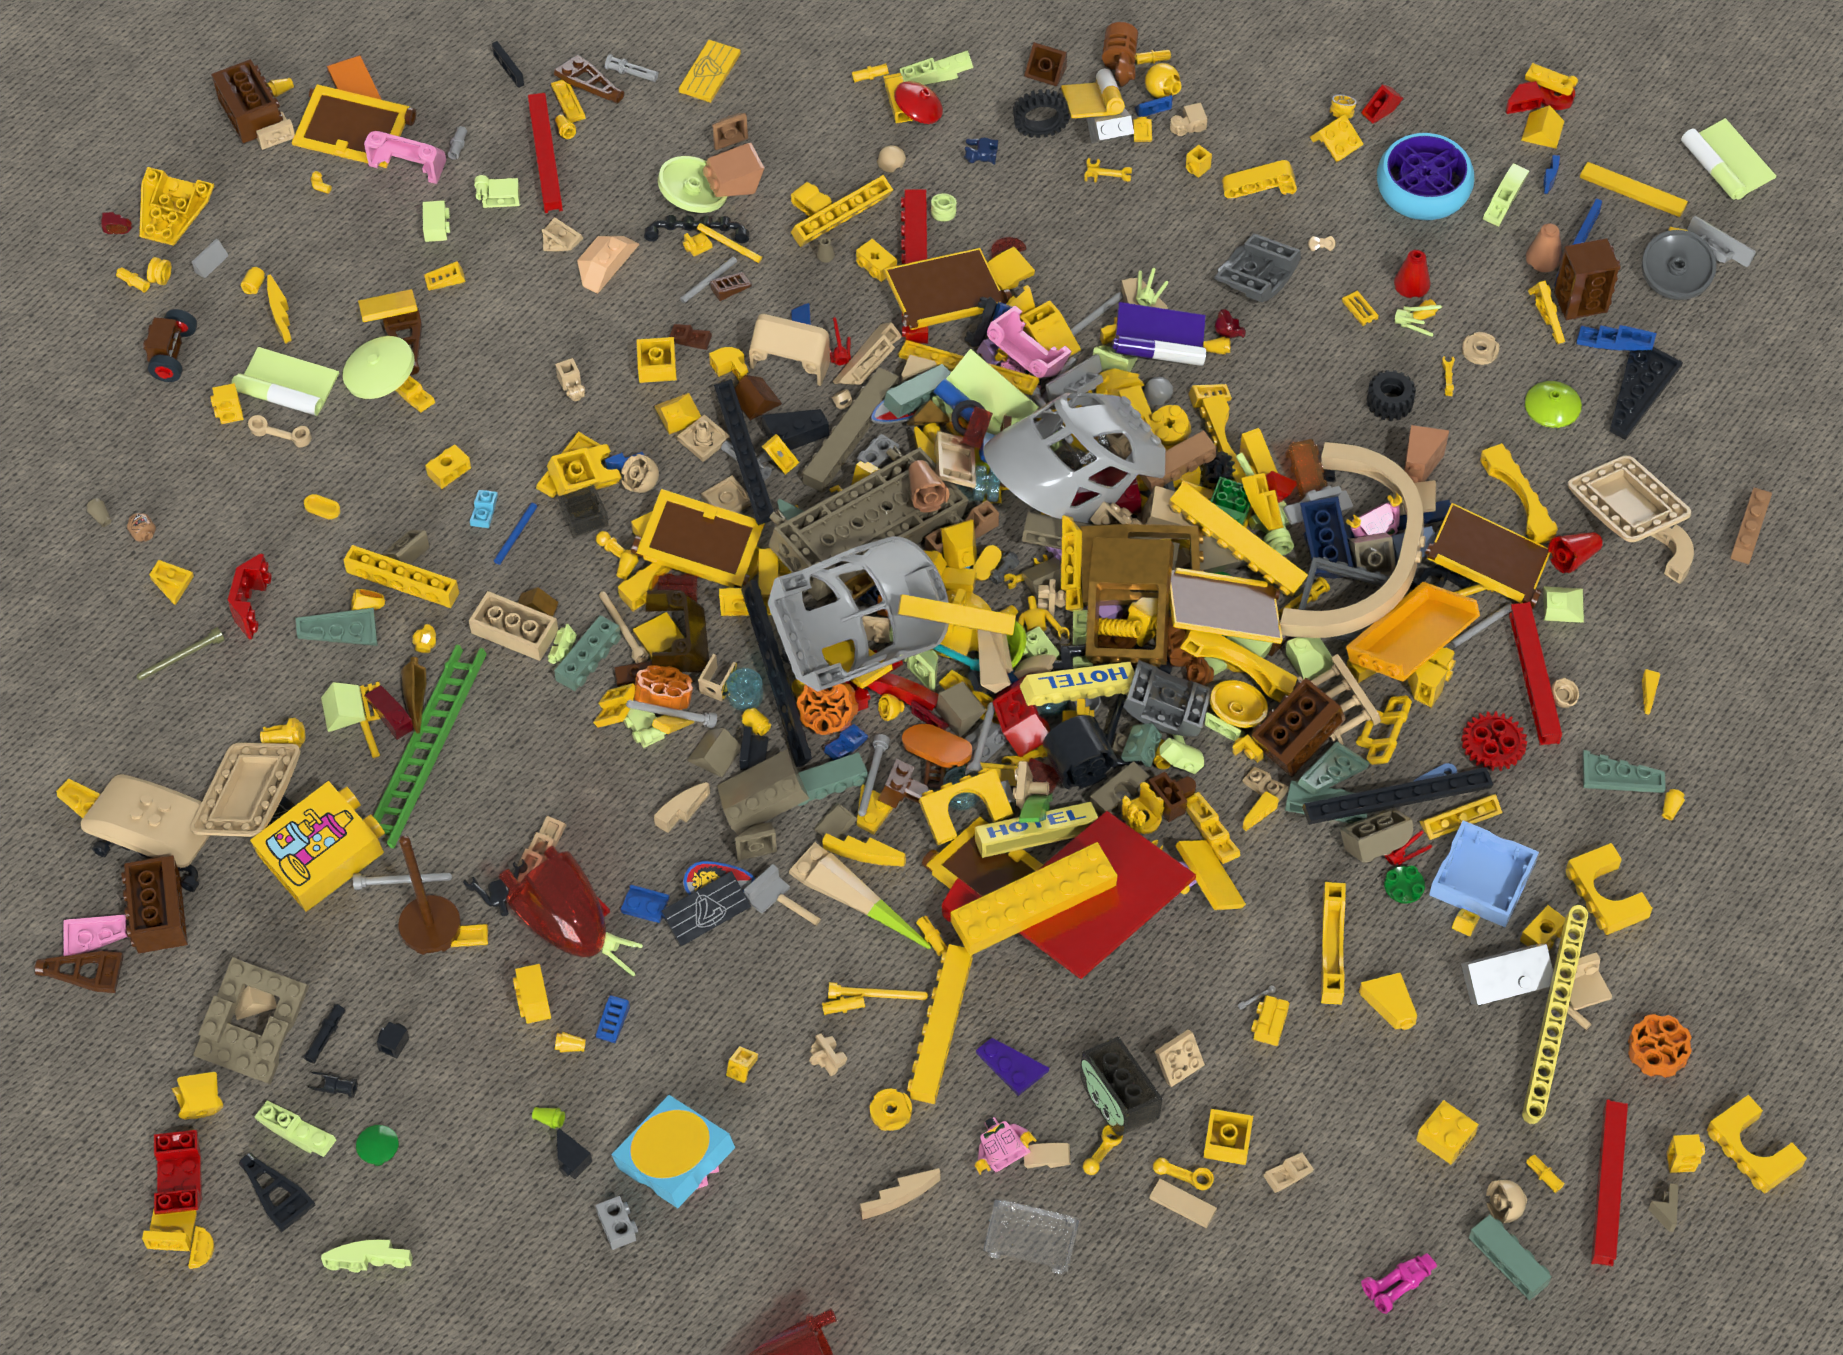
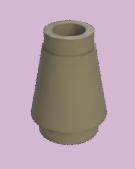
(825, 251)
(99, 512)

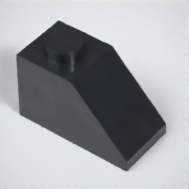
(571, 1155)

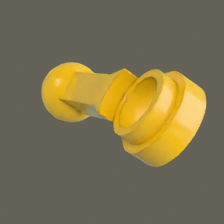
(1092, 1165)
(1162, 1166)

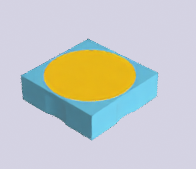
(673, 1151)

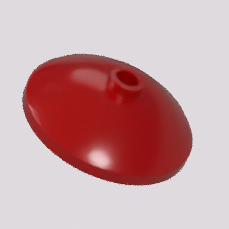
(918, 102)

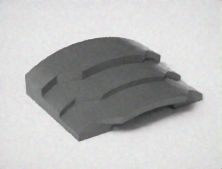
(1259, 267)
(1167, 701)

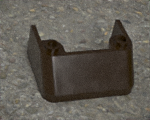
(688, 653)

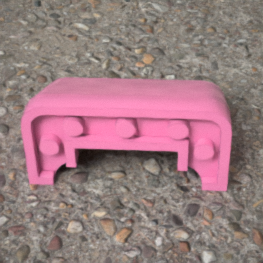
(383, 146)
(1009, 336)

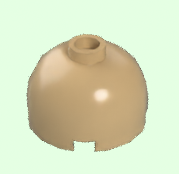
(640, 474)
(1506, 1200)

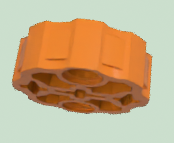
(663, 687)
(836, 722)
(1671, 1044)

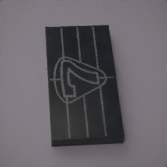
(705, 908)

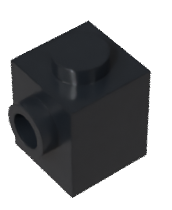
(392, 1039)

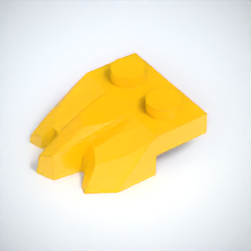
(1117, 380)

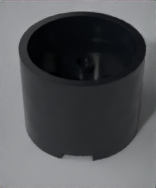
(1079, 752)

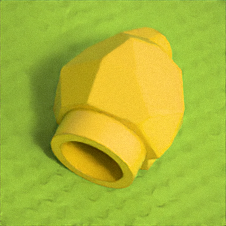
(424, 639)

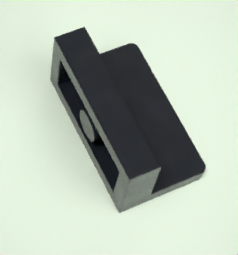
(752, 749)

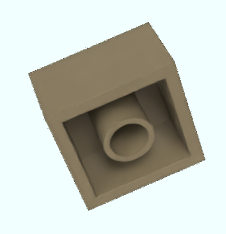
(1373, 553)

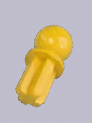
(604, 539)

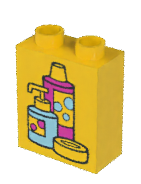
(319, 844)

